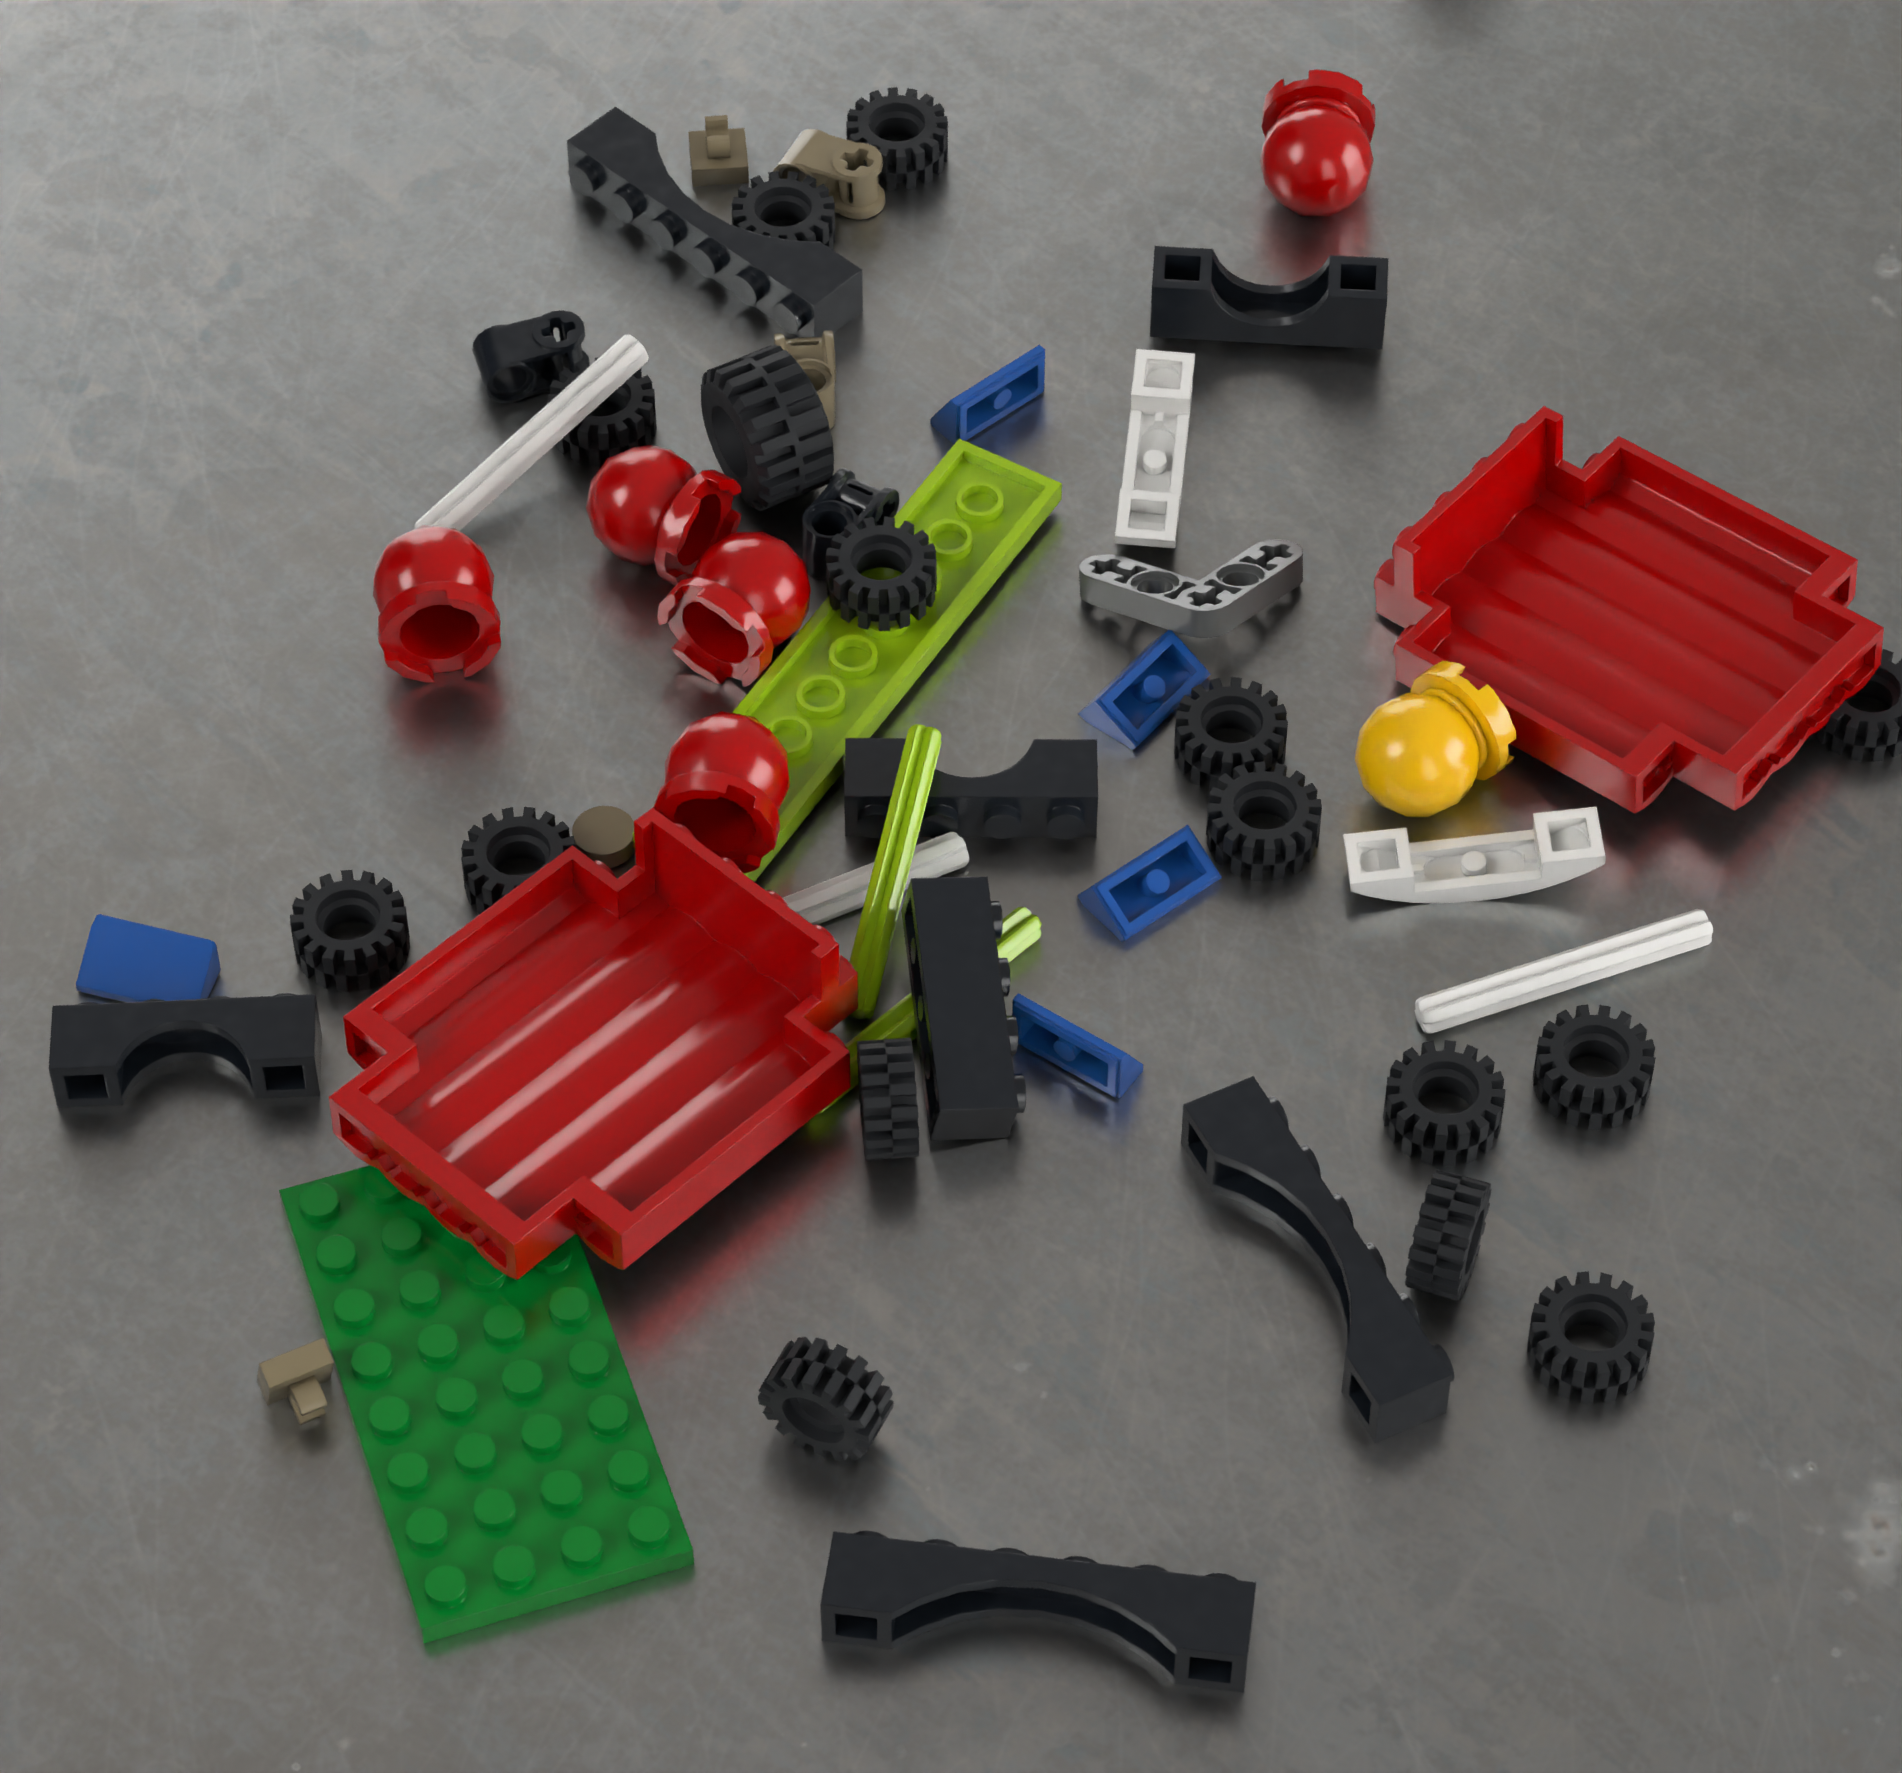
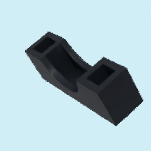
(1331, 308)
(1041, 795)
(110, 1047)

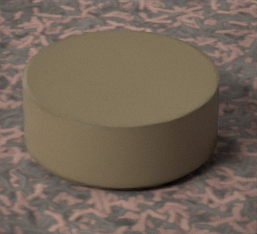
(605, 835)

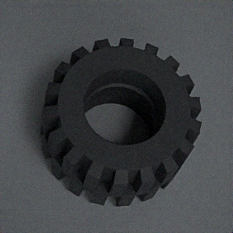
(767, 427)

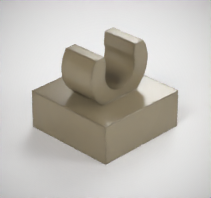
(718, 154)
(298, 1377)

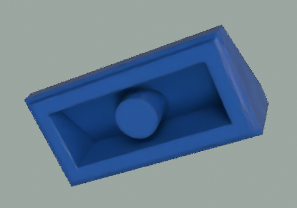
(992, 397)
(1146, 691)
(1151, 884)
(146, 963)
(1074, 1048)

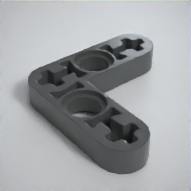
(1190, 605)

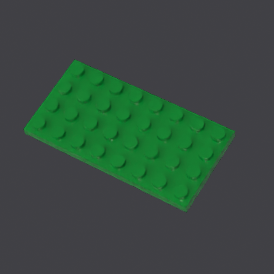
(483, 1410)

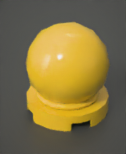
(1433, 743)

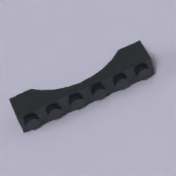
(789, 280)
(1250, 1156)
(896, 1589)

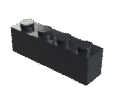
(961, 1008)

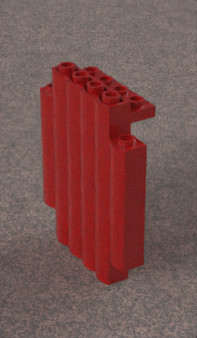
(1629, 617)
(598, 1052)

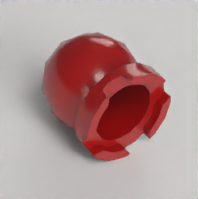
(1317, 143)
(659, 511)
(435, 604)
(737, 606)
(727, 786)

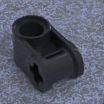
(525, 356)
(839, 505)

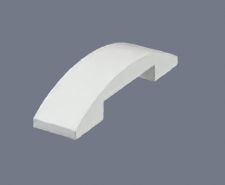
(1155, 449)
(1478, 866)

